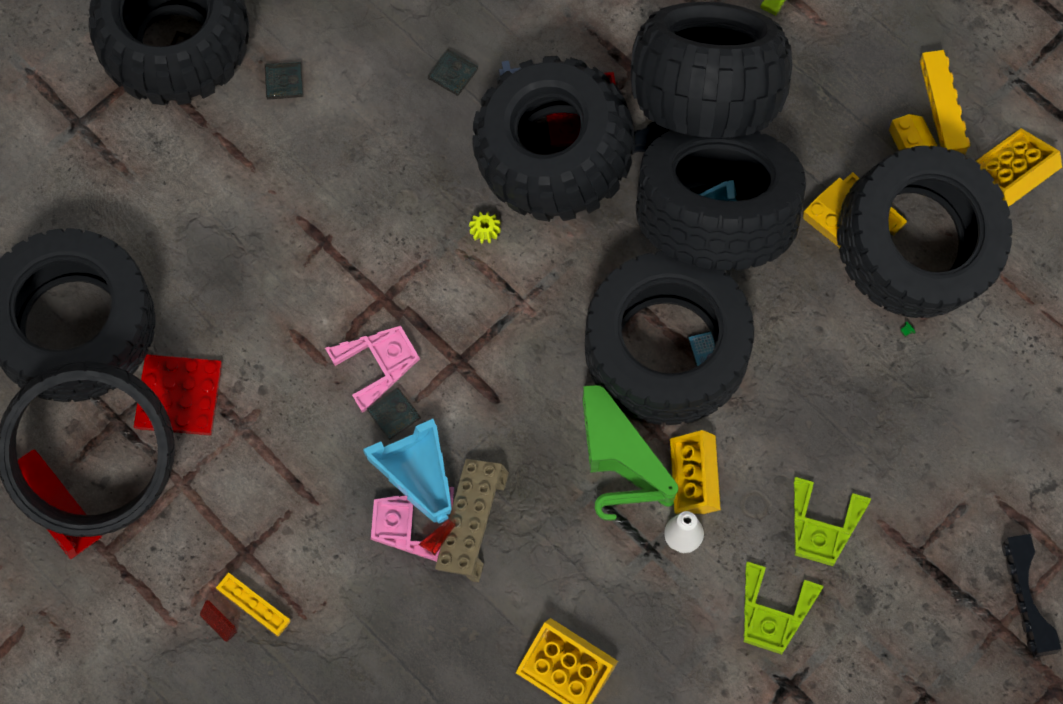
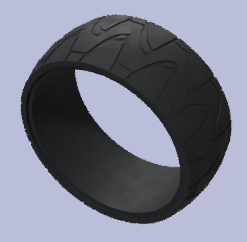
(57, 519)

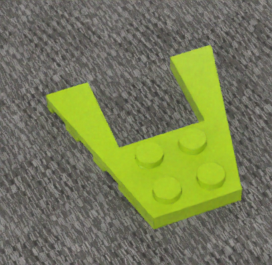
(818, 539)
(767, 626)

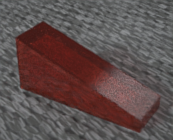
(437, 538)

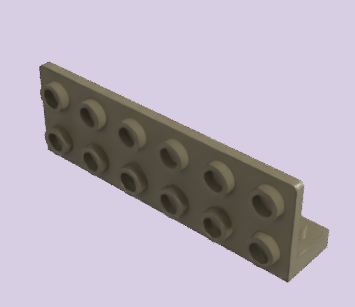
(470, 517)

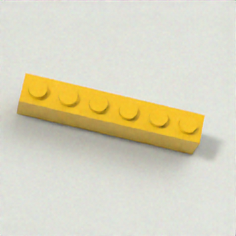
(943, 101)

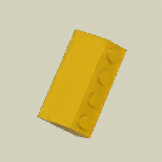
(911, 132)
(695, 473)

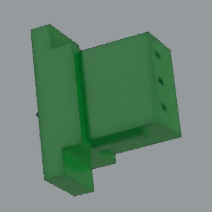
(908, 329)

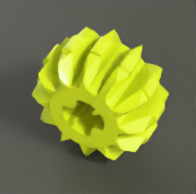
(486, 233)

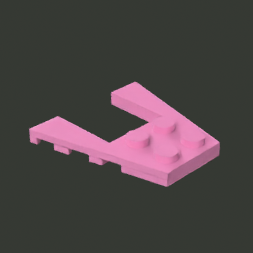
(391, 351)
(393, 524)

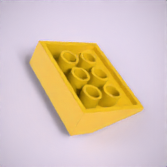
(1020, 164)
(825, 210)
(566, 665)

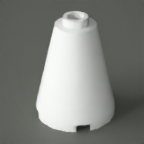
(684, 532)

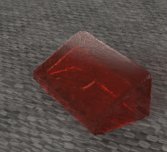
(218, 621)

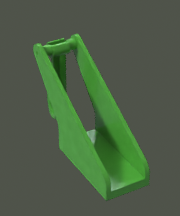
(620, 448)

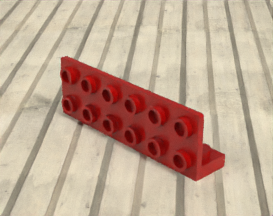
(51, 490)

